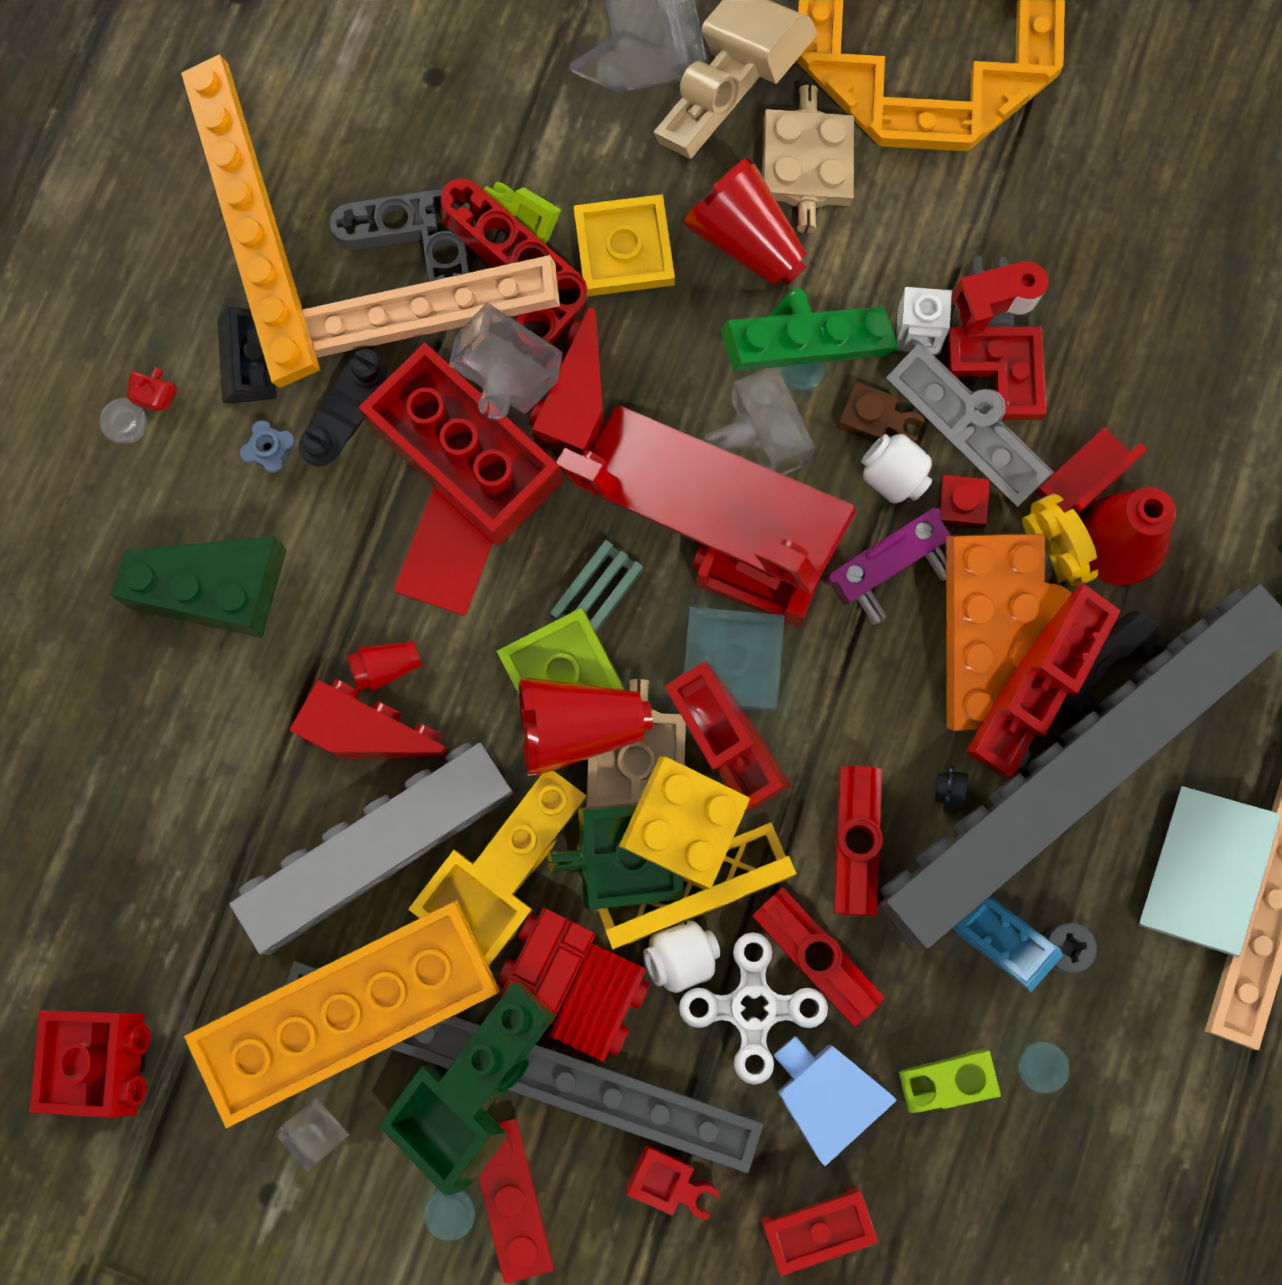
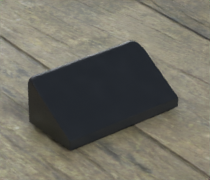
(242, 359)

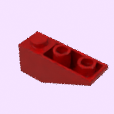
(574, 406)
(354, 730)

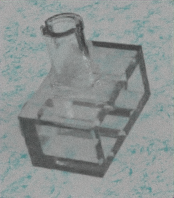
(505, 361)
(766, 423)

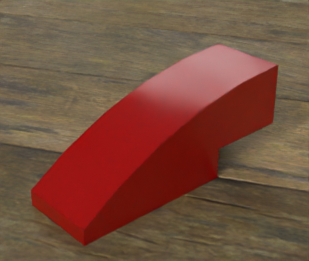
(727, 735)

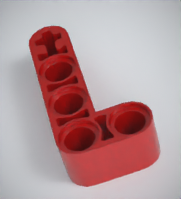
(518, 247)

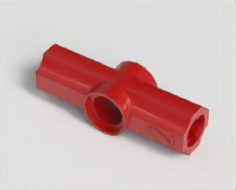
(861, 809)
(841, 980)

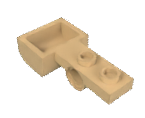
(748, 43)

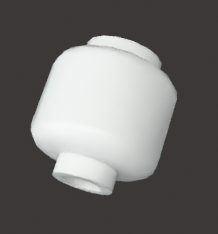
(897, 468)
(681, 956)

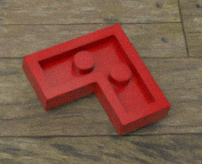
(1010, 357)

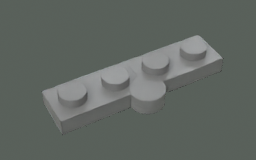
(971, 423)

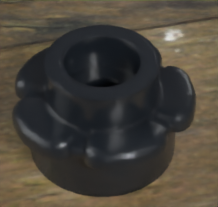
(951, 790)

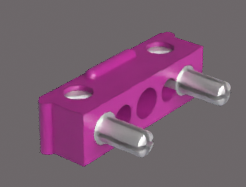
(887, 558)

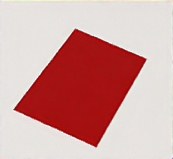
(444, 558)

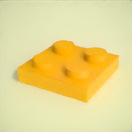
(624, 245)
(684, 822)

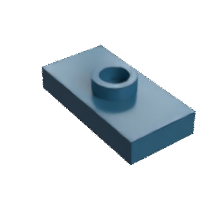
(1009, 943)

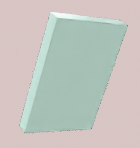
(1210, 871)

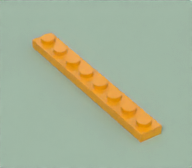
(250, 222)

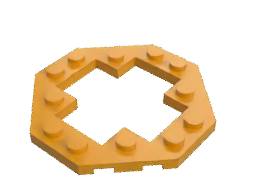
(995, 87)

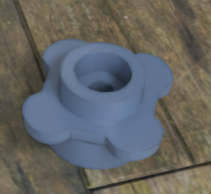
(275, 457)

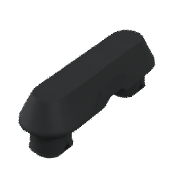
(340, 413)
(1130, 633)

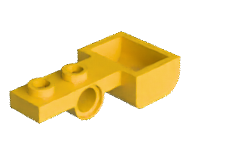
(488, 886)

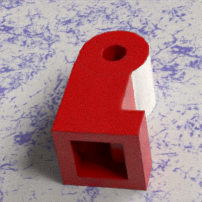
(998, 291)

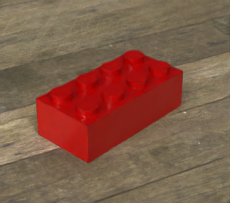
(472, 460)

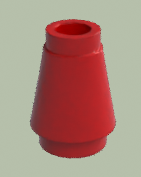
(381, 664)

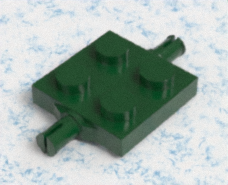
(608, 872)

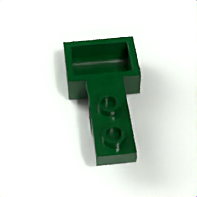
(443, 1114)

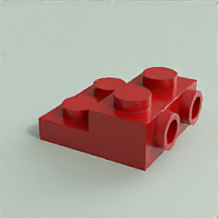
(89, 1063)

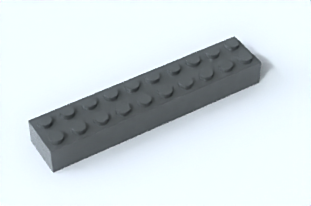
(1091, 763)

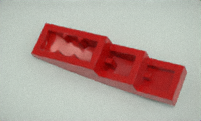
(1043, 678)

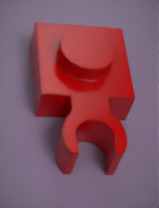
(664, 1182)

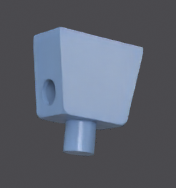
(829, 1097)

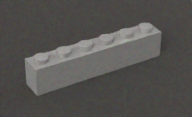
(371, 849)

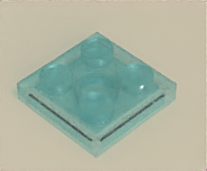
(741, 651)

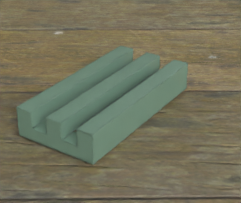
(620, 560)

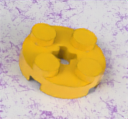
(1067, 538)

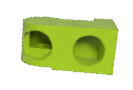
(950, 1082)

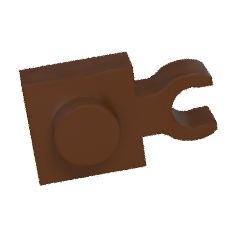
(872, 413)

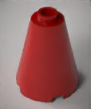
(749, 225)
(1130, 534)
(577, 722)

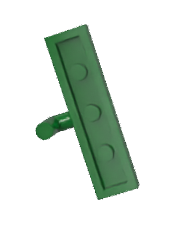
(799, 337)

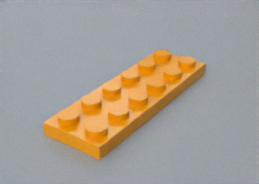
(341, 1014)

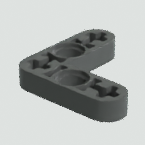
(419, 226)

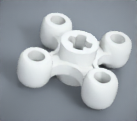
(753, 1030)

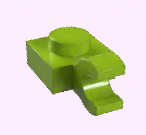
(528, 208)

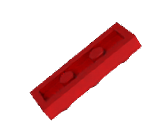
(515, 1210)

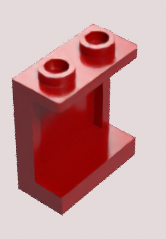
(720, 577)

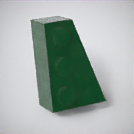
(204, 583)

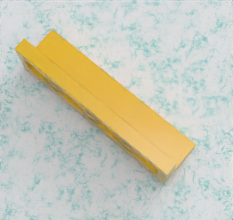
(708, 899)

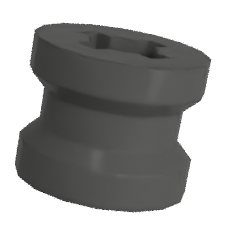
(1083, 943)

